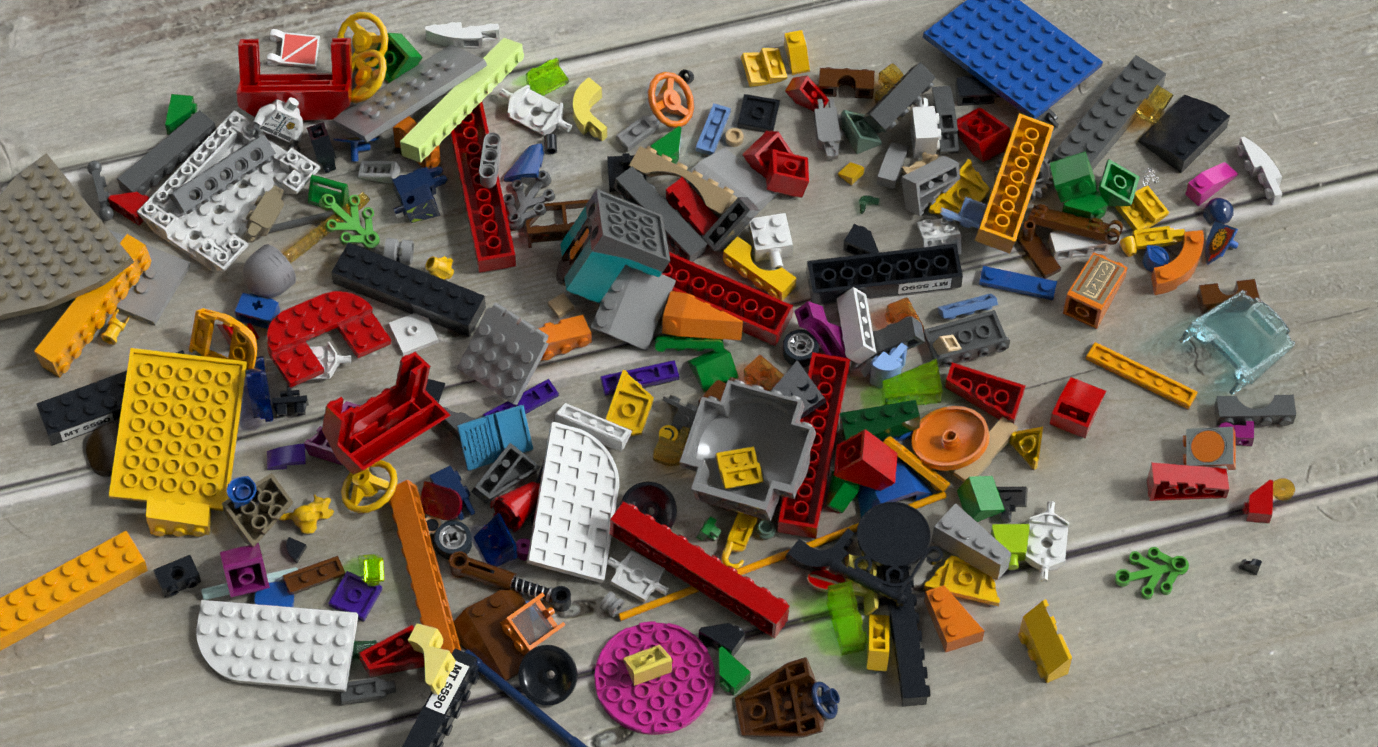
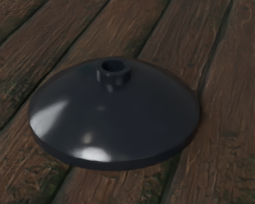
(656, 496)
(535, 676)

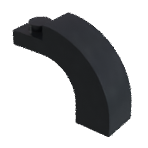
(813, 559)

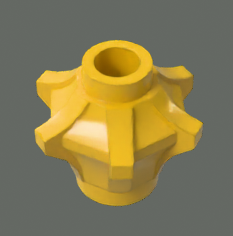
(440, 267)

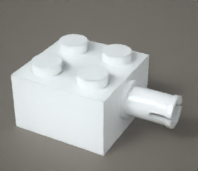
(924, 129)
(770, 239)

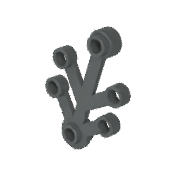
(517, 218)

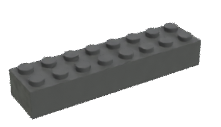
(1112, 112)

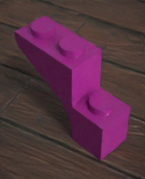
(829, 336)

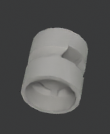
(392, 250)

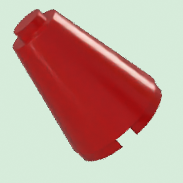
(516, 505)

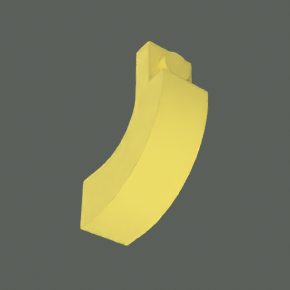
(584, 98)

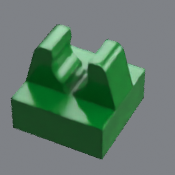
(709, 530)

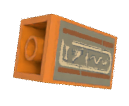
(1094, 290)

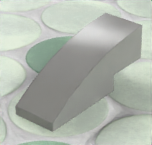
(892, 165)

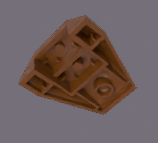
(482, 633)
(781, 704)

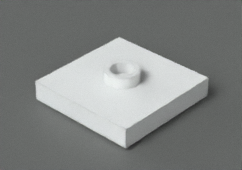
(413, 333)

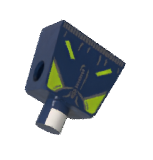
(418, 205)

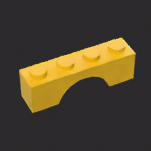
(777, 282)

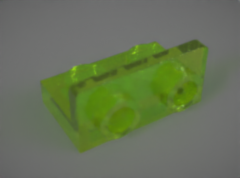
(546, 77)

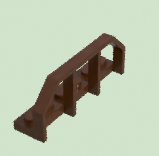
(555, 231)

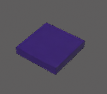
(355, 596)

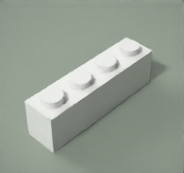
(856, 326)

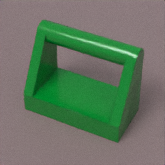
(317, 192)

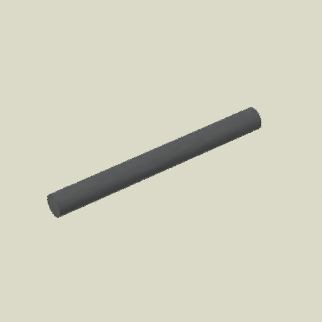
(301, 221)

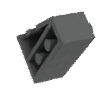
(504, 474)

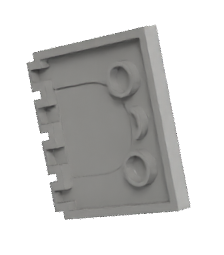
(504, 353)

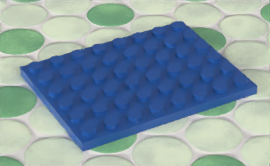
(1013, 52)

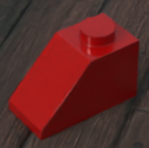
(805, 92)
(128, 205)
(1260, 504)

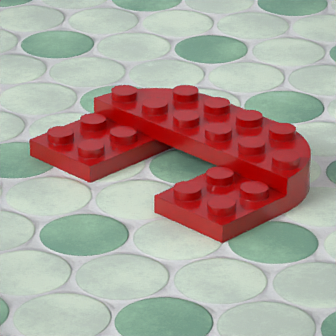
(318, 315)

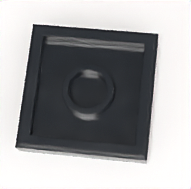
(758, 113)

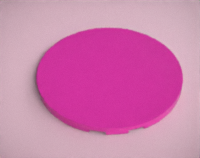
(663, 702)

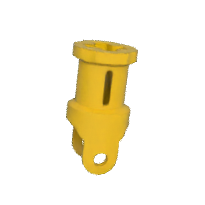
(114, 328)

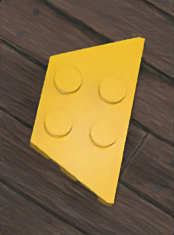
(968, 185)
(630, 405)
(965, 581)

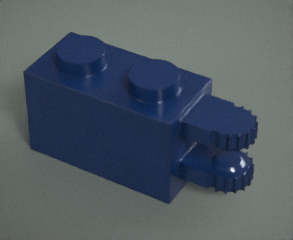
(417, 178)
(451, 479)

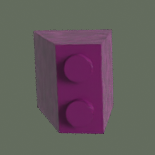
(244, 570)

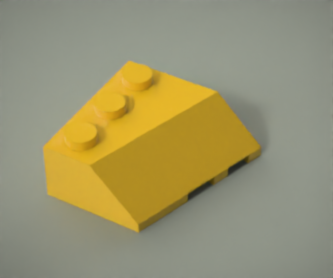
(1043, 643)

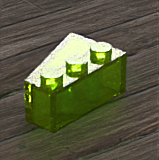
(916, 384)
(846, 618)

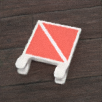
(296, 49)

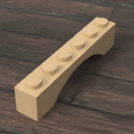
(654, 165)

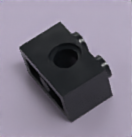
(182, 567)

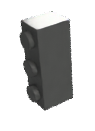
(731, 223)
(907, 331)

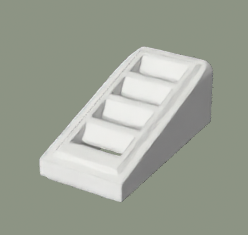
(391, 171)

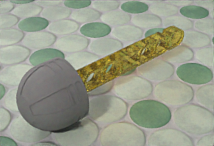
(270, 272)

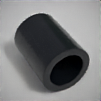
(550, 144)

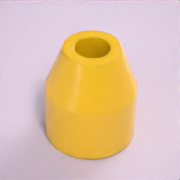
(1129, 246)

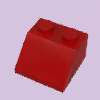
(759, 153)
(787, 173)

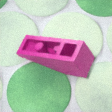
(1209, 183)

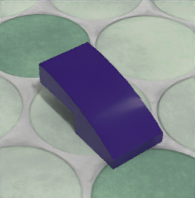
(286, 455)

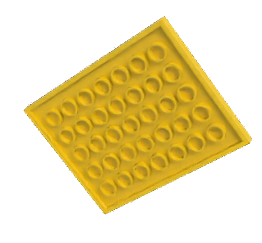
(177, 428)

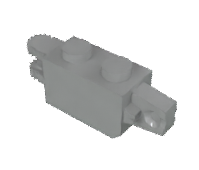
(827, 129)

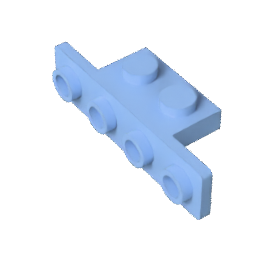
(969, 215)

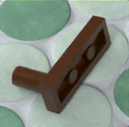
(1037, 250)

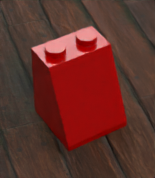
(866, 461)

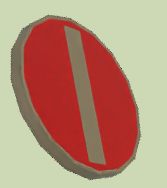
(822, 579)

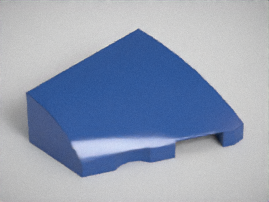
(527, 164)

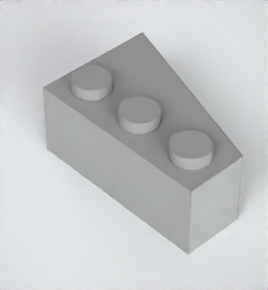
(928, 182)

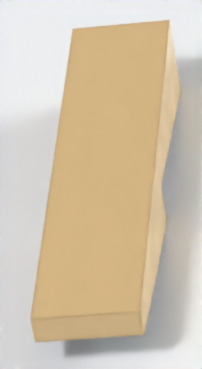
(999, 438)

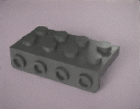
(975, 334)

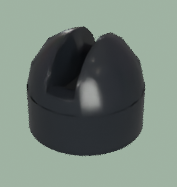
(688, 79)

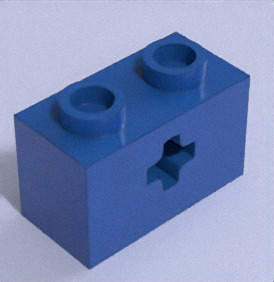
(256, 310)

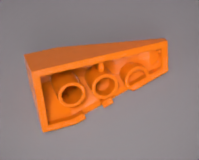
(692, 318)

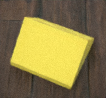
(648, 664)

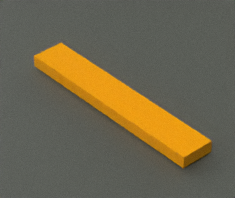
(1141, 375)

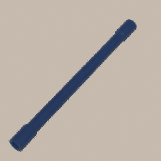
(525, 703)

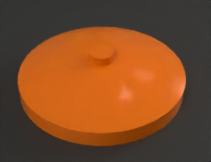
(950, 438)

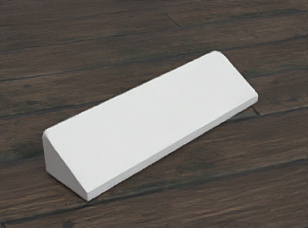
(603, 430)

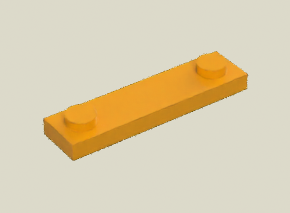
(937, 481)

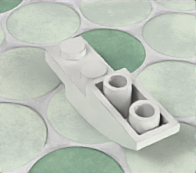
(464, 38)
(1261, 165)

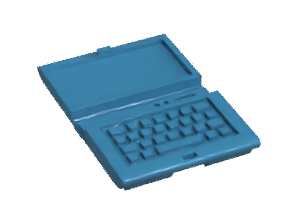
(490, 435)

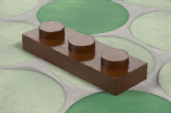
(313, 575)

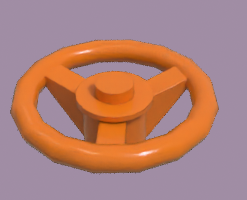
(669, 100)

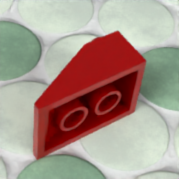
(983, 134)

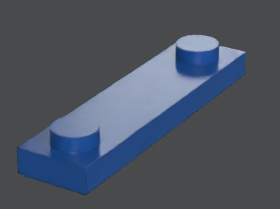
(1018, 283)

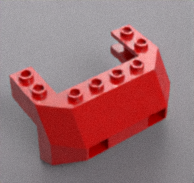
(318, 94)
(385, 421)

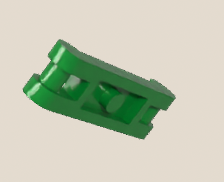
(680, 343)

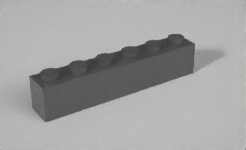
(167, 155)
(679, 233)

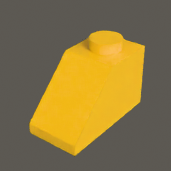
(796, 52)

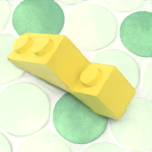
(437, 661)

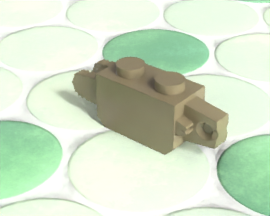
(265, 214)

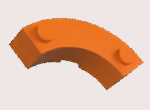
(1180, 270)

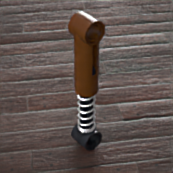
(507, 580)

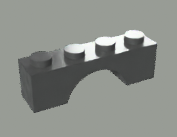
(1279, 411)

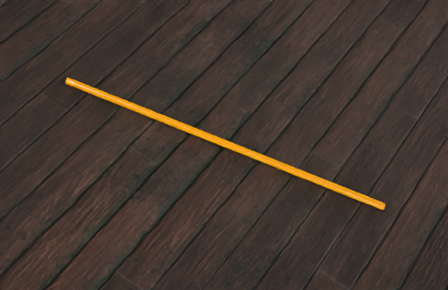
(764, 562)

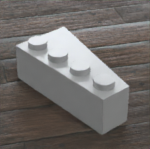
(971, 542)

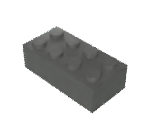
(898, 98)

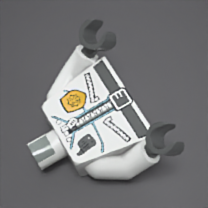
(280, 120)

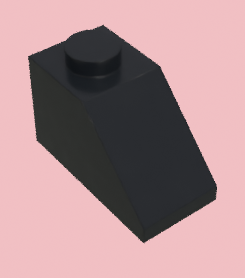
(860, 241)
(723, 635)

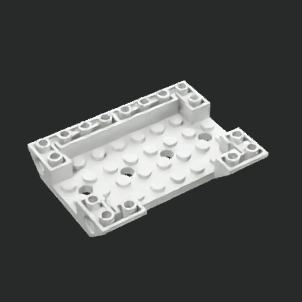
(222, 233)

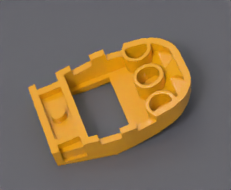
(243, 341)

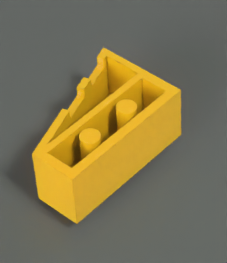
(177, 519)

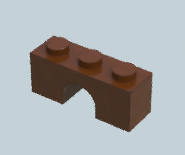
(860, 80)
(1210, 296)

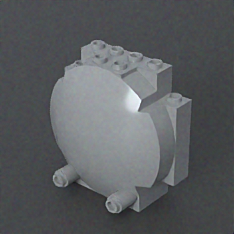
(745, 420)

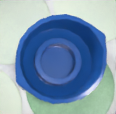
(1155, 257)
(241, 491)

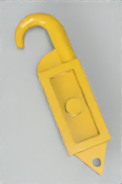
(738, 537)

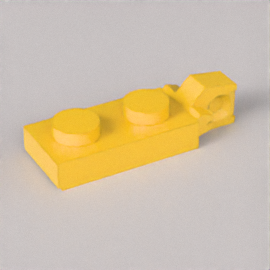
(1157, 236)

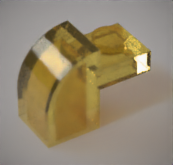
(887, 79)
(1153, 108)
(670, 452)

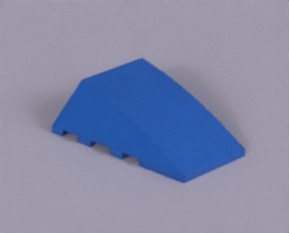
(906, 485)

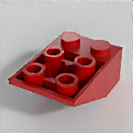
(1077, 407)

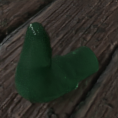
(866, 199)

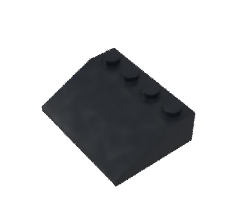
(1185, 131)

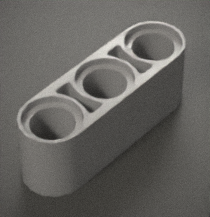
(490, 167)

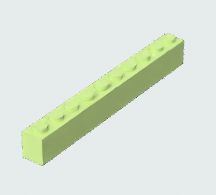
(461, 101)

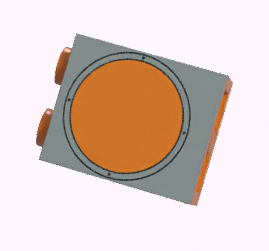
(1210, 447)

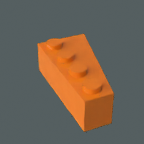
(566, 336)

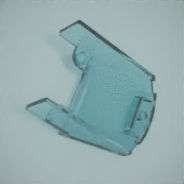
(1245, 334)

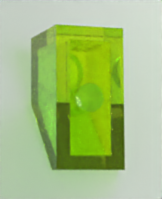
(371, 569)

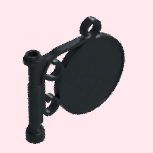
(894, 539)

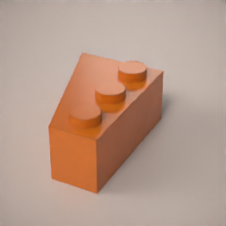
(951, 620)

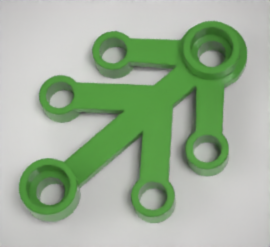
(352, 222)
(1153, 570)

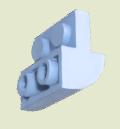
(887, 365)

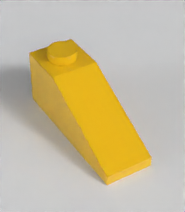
(878, 642)

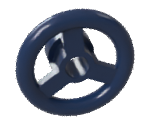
(828, 698)

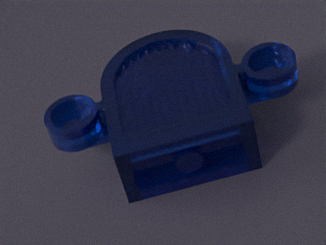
(259, 391)

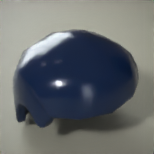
(1218, 210)

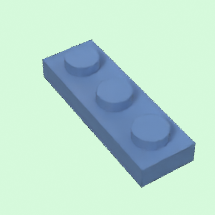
(713, 129)
(967, 306)

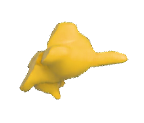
(307, 515)

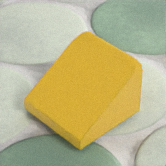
(851, 173)

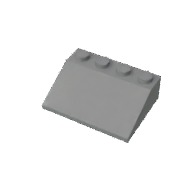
(736, 175)
(633, 307)

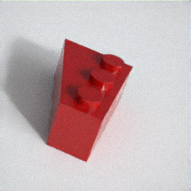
(690, 205)
(392, 655)

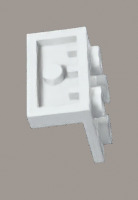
(939, 232)

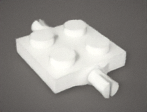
(637, 576)

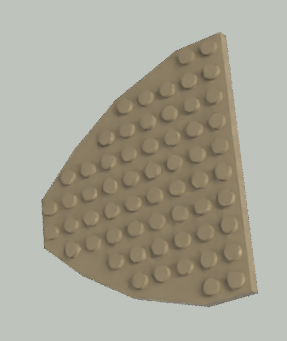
(51, 243)

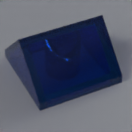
(496, 542)

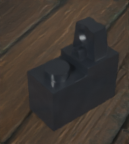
(322, 146)

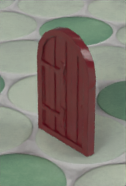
(440, 501)

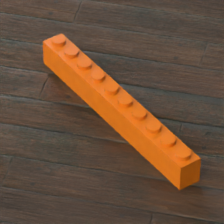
(422, 563)

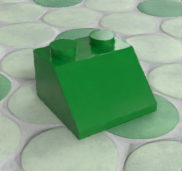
(399, 56)
(1073, 176)

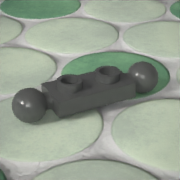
(94, 168)

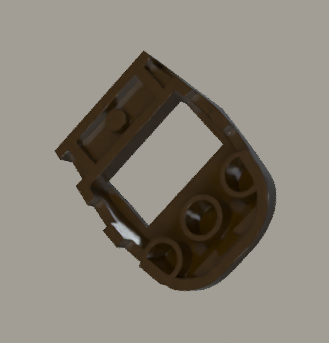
(101, 448)

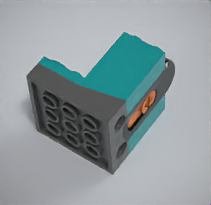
(605, 240)

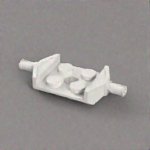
(526, 101)

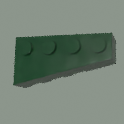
(881, 420)

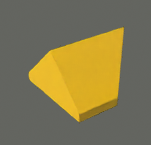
(1028, 444)

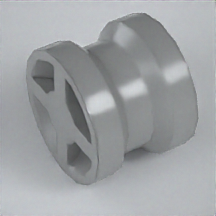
(612, 604)

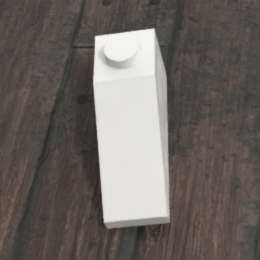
(1069, 245)

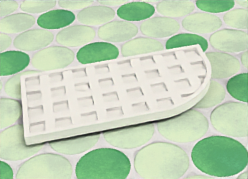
(574, 505)
(277, 644)

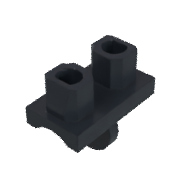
(293, 400)

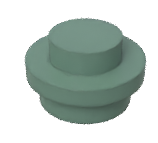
(765, 529)

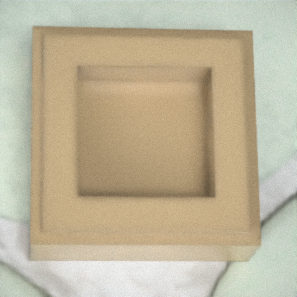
(561, 305)

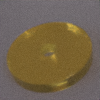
(1287, 485)

